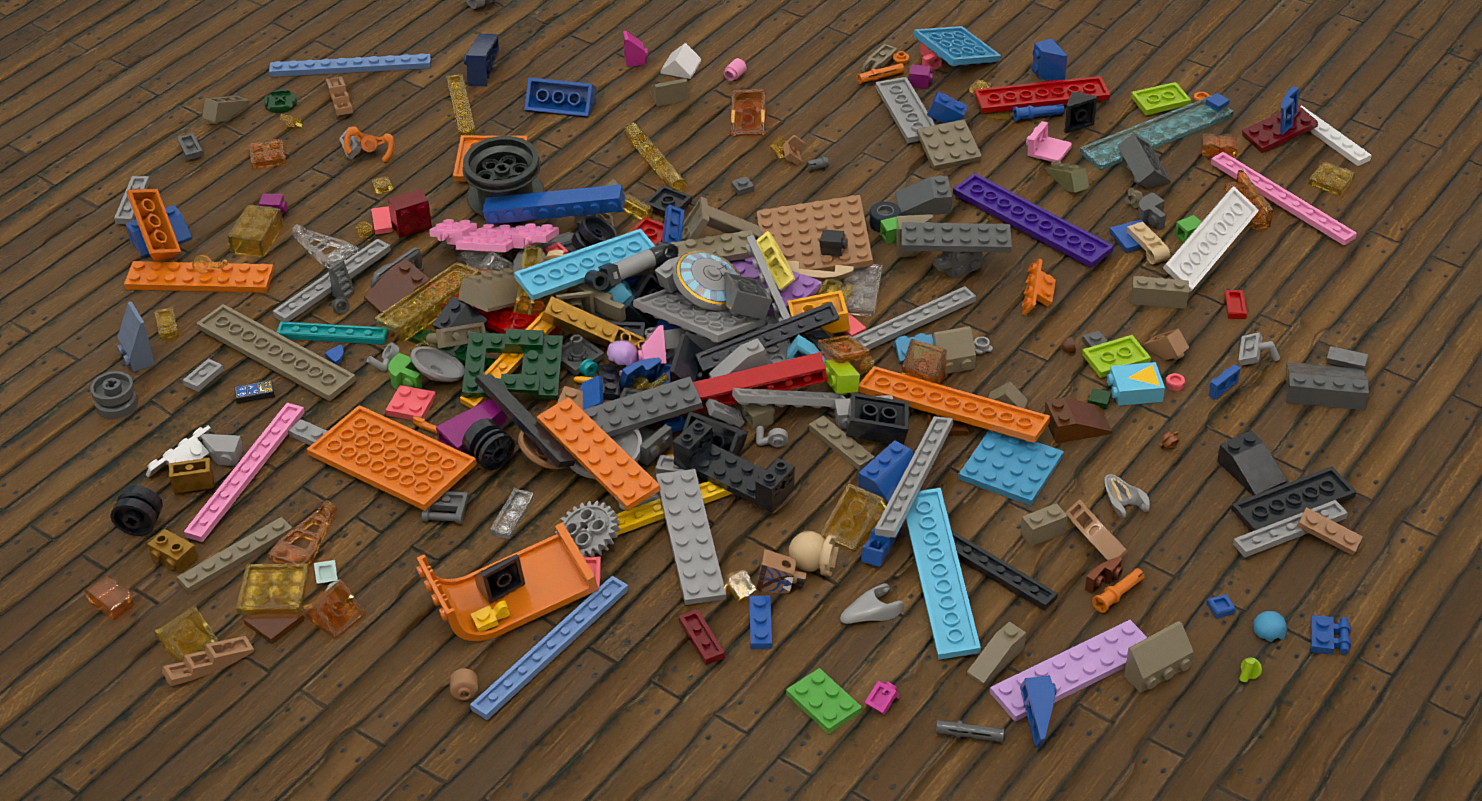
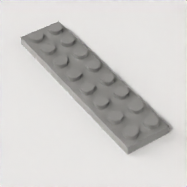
(690, 537)

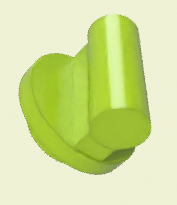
(1250, 669)

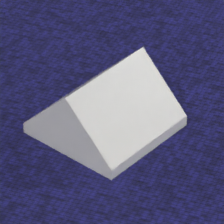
(682, 62)

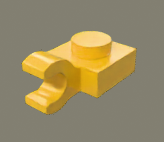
(487, 618)

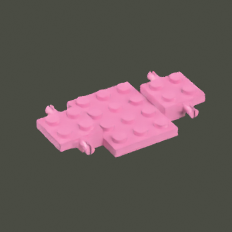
(490, 238)

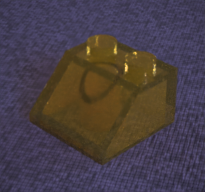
(185, 634)

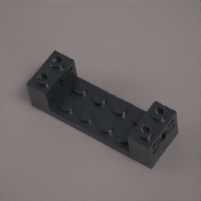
(759, 486)

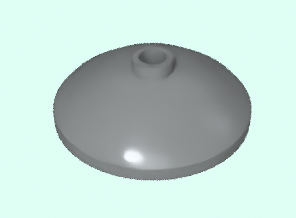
(437, 364)

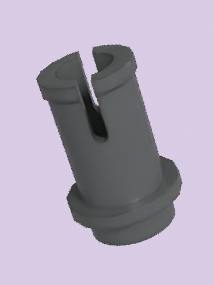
(818, 163)

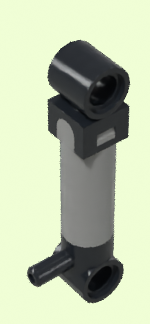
(612, 274)

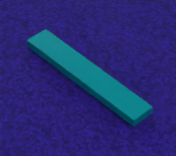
(333, 333)

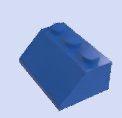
(177, 222)
(885, 470)

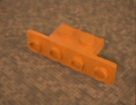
(1039, 287)

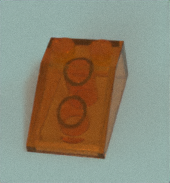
(748, 112)

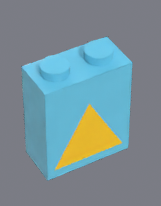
(1136, 384)

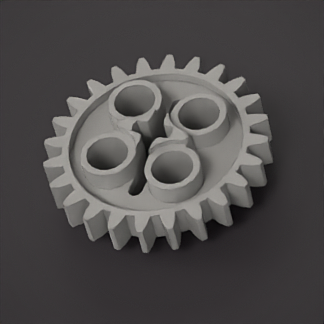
(592, 527)

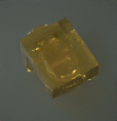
(740, 585)

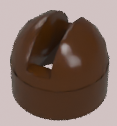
(1068, 345)

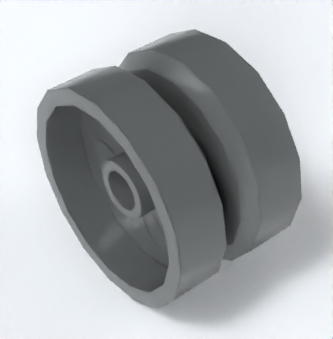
(114, 395)

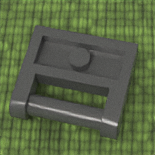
(450, 502)

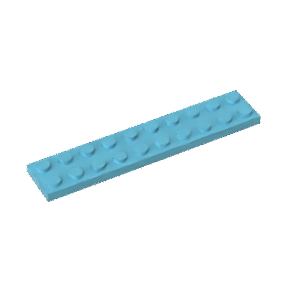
(941, 576)

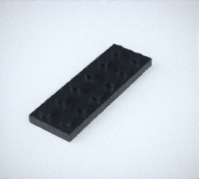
(1293, 498)

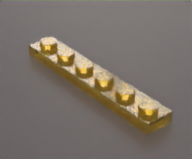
(460, 105)

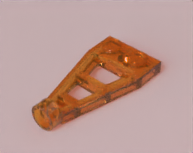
(286, 553)

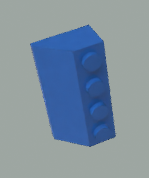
(560, 97)

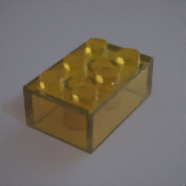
(255, 231)

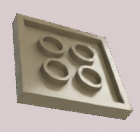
(949, 144)

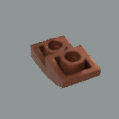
(1105, 572)

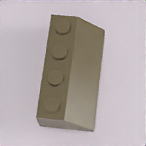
(489, 290)

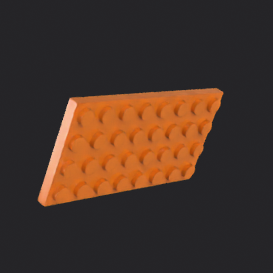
(392, 457)

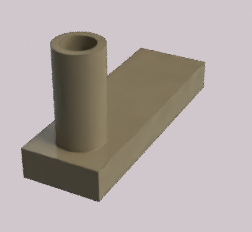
(454, 335)

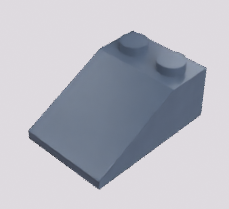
(134, 340)

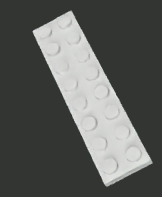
(1211, 238)

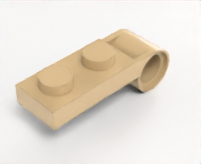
(1155, 249)

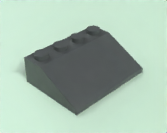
(1326, 386)

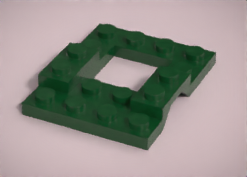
(539, 368)

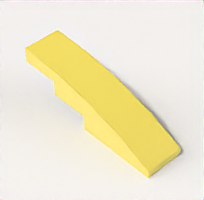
(775, 261)

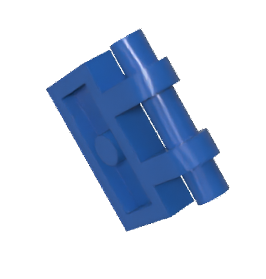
(1323, 635)

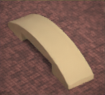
(841, 272)

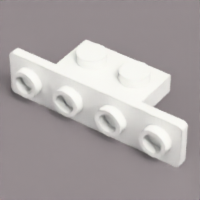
(187, 450)

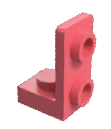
(929, 57)

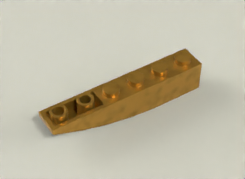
(587, 325)

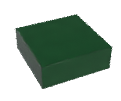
(1099, 397)

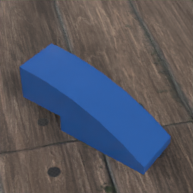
(877, 548)

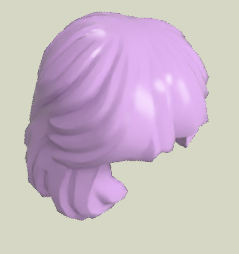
(622, 353)

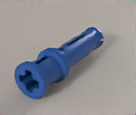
(1030, 112)

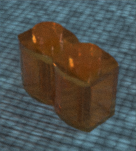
(1213, 144)
(109, 597)

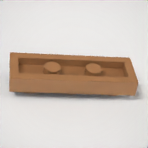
(1329, 531)

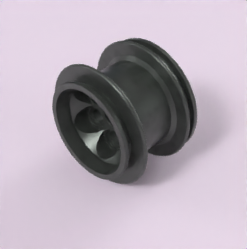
(500, 169)

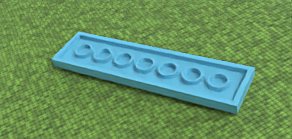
(571, 268)

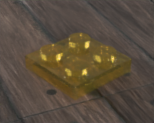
(1331, 178)

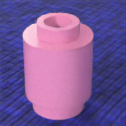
(735, 69)

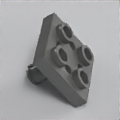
(577, 351)

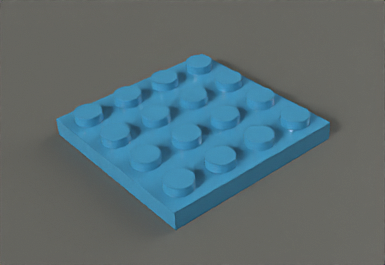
(956, 45)
(1011, 466)

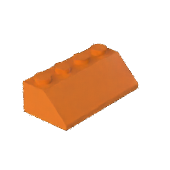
(154, 224)

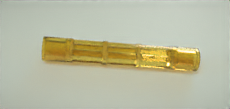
(654, 157)

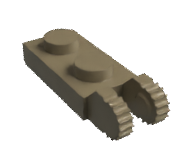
(879, 57)

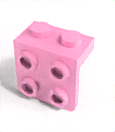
(1045, 147)

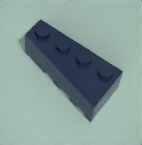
(481, 59)

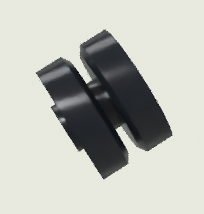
(592, 231)
(136, 510)

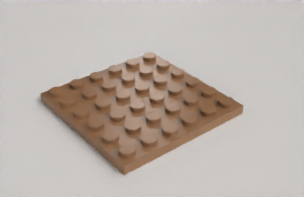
(801, 225)

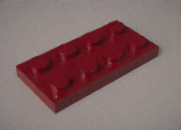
(1267, 134)

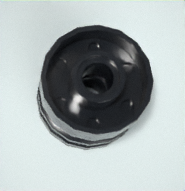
(488, 444)

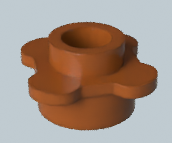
(1169, 440)

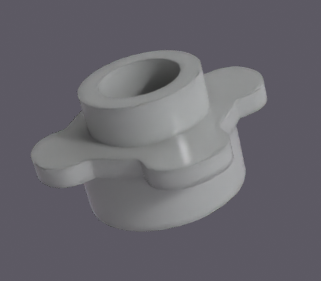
(982, 345)

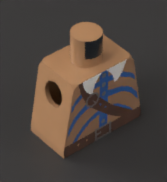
(778, 573)

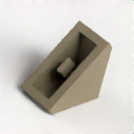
(1009, 394)

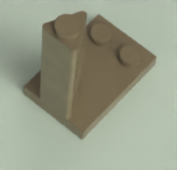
(705, 215)

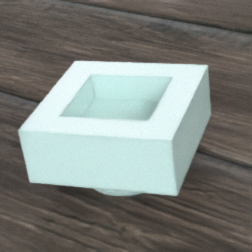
(325, 571)

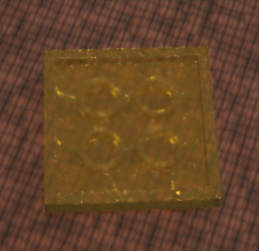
(272, 588)

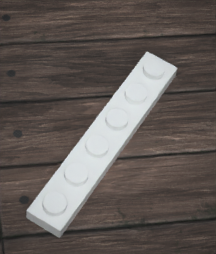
(1339, 142)

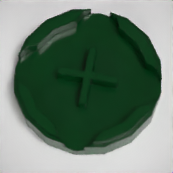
(280, 101)

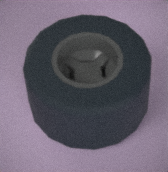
(882, 211)

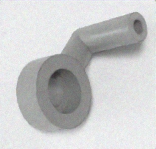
(388, 354)
(776, 437)

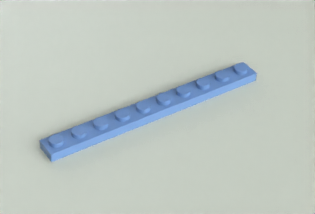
(350, 65)
(548, 648)

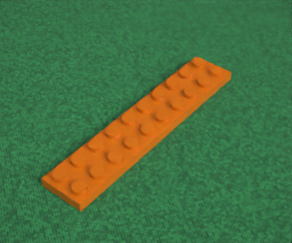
(956, 404)

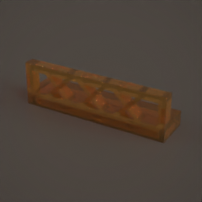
(1248, 189)

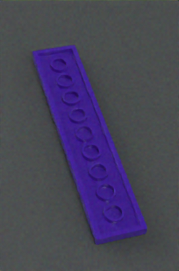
(1033, 220)

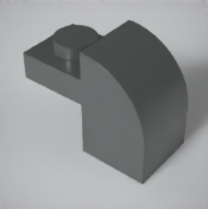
(1151, 211)

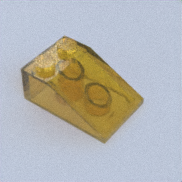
(854, 516)

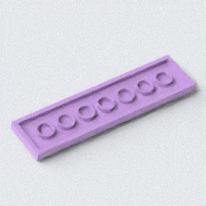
(1073, 668)

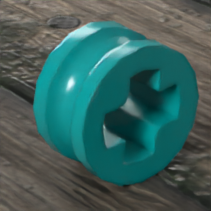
(588, 368)

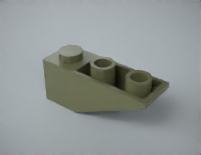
(1069, 176)

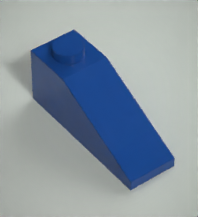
(1038, 699)

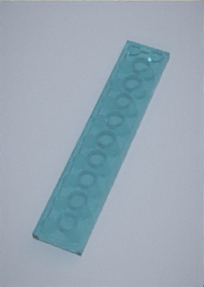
(1156, 131)

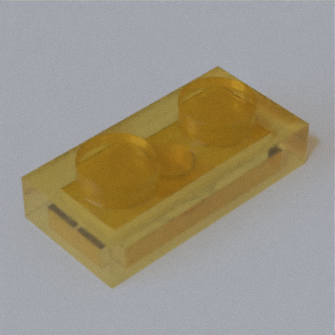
(637, 207)
(166, 323)

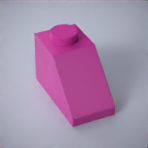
(634, 50)

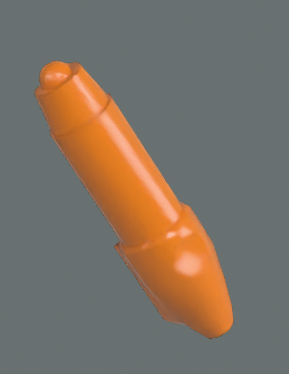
(422, 424)

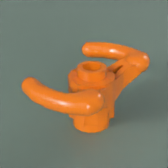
(369, 142)

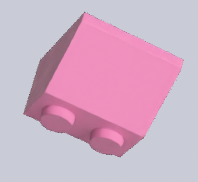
(654, 346)

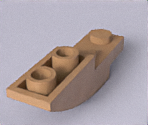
(1095, 531)

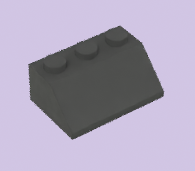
(1143, 162)

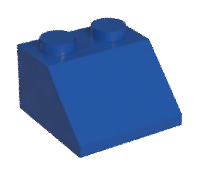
(1049, 61)
(946, 108)

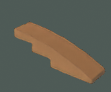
(339, 96)
(215, 657)

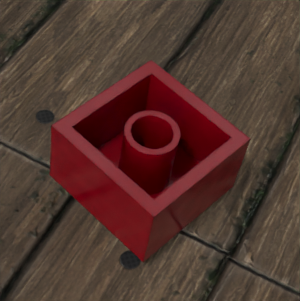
(410, 213)

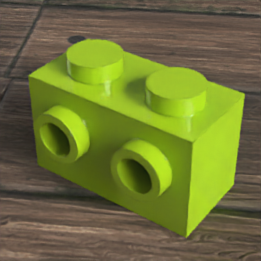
(842, 377)

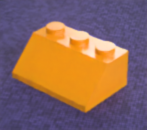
(804, 304)

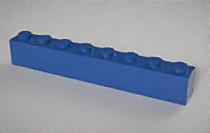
(554, 204)

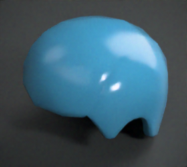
(1270, 626)

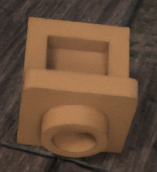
(792, 148)

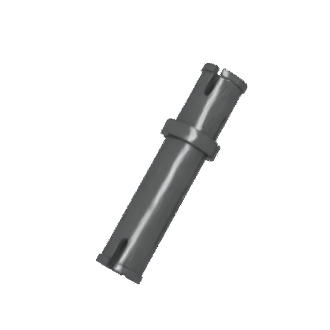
(971, 731)

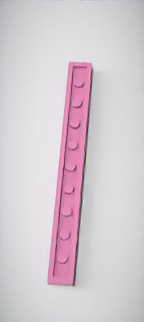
(1287, 200)
(243, 473)

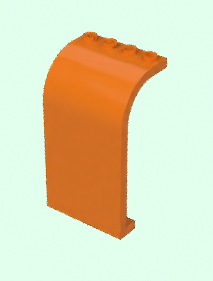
(553, 578)

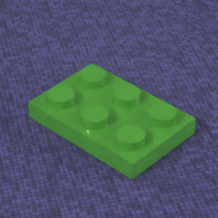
(824, 701)

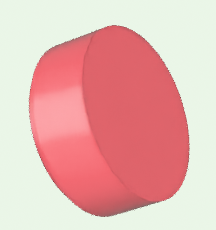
(1175, 382)

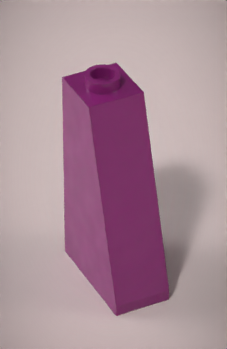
(453, 430)

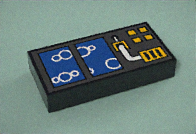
(254, 391)

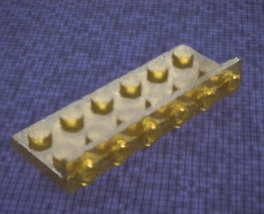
(425, 302)

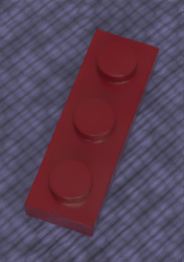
(701, 637)

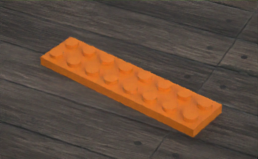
(182, 277)
(598, 454)

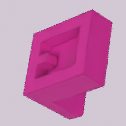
(882, 697)

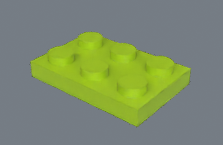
(1160, 98)
(1114, 353)

